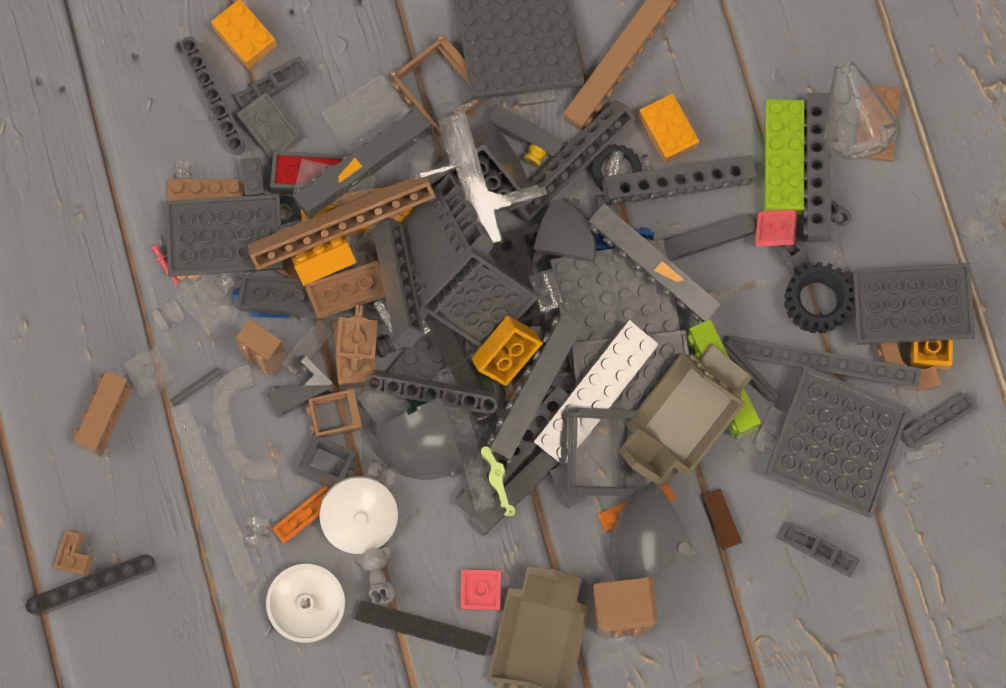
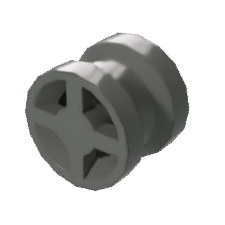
(385, 346)

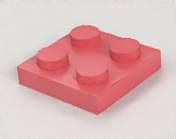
(776, 228)
(480, 590)

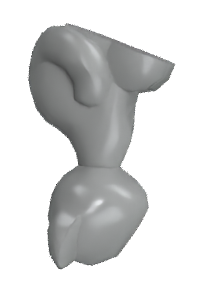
(374, 561)

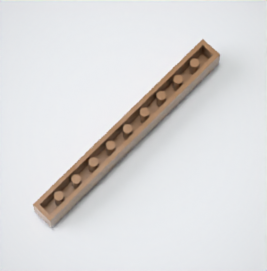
(617, 61)
(340, 221)

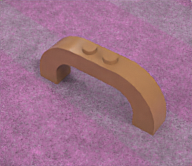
(928, 378)

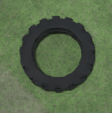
(605, 154)

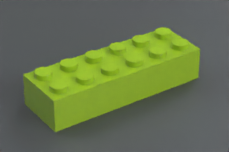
(783, 155)
(699, 339)

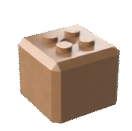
(624, 607)

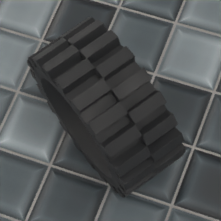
(826, 276)

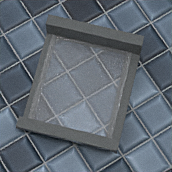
(593, 453)

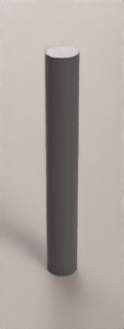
(195, 387)

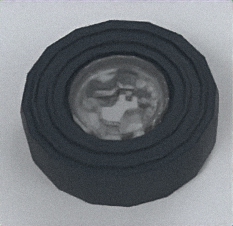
(290, 205)

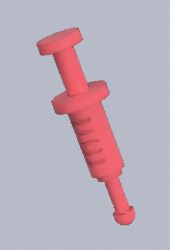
(163, 261)

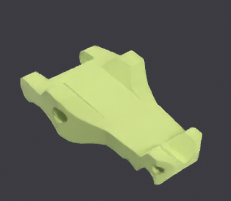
(496, 479)

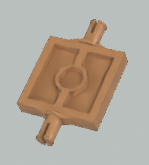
(357, 337)

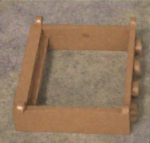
(455, 60)

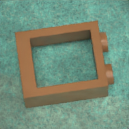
(311, 410)

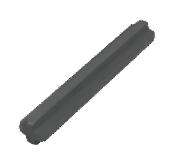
(756, 378)

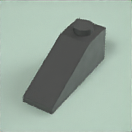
(792, 256)
(289, 398)

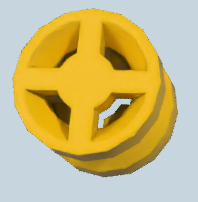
(534, 155)

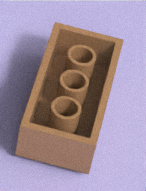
(261, 348)
(354, 378)
(103, 413)

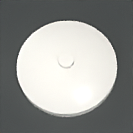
(358, 514)
(305, 603)

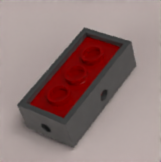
(287, 165)

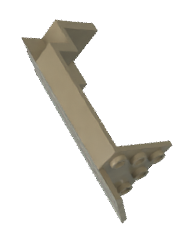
(685, 415)
(540, 632)

